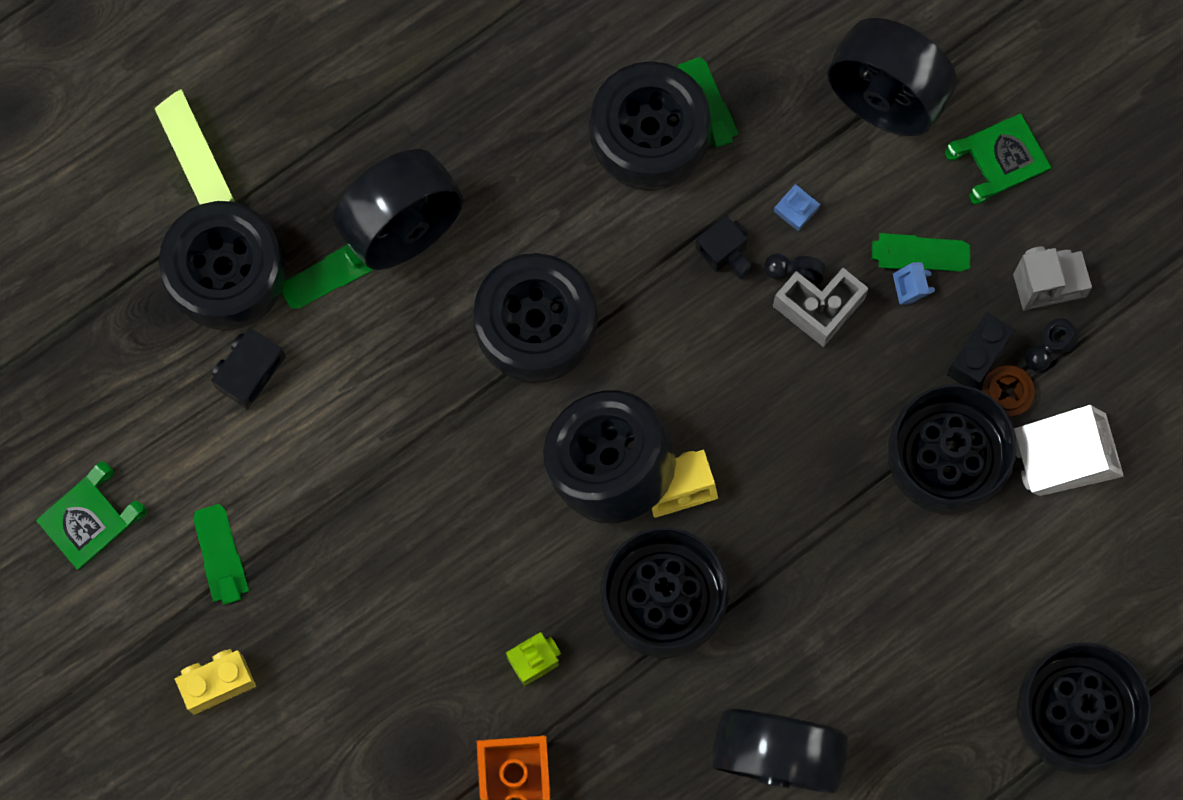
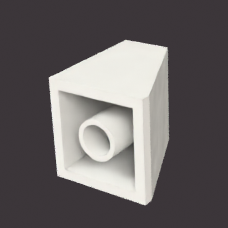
(1067, 451)

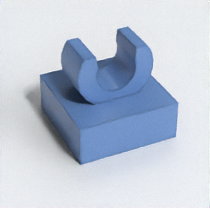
(796, 207)
(912, 283)

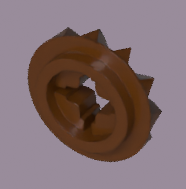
(1007, 376)

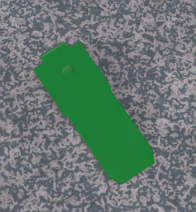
(722, 124)
(936, 254)
(325, 276)
(220, 556)

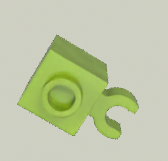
(534, 658)

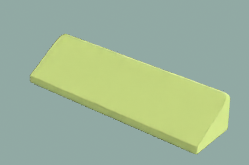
(192, 149)

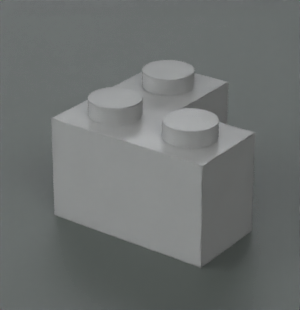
(1051, 277)
(818, 311)

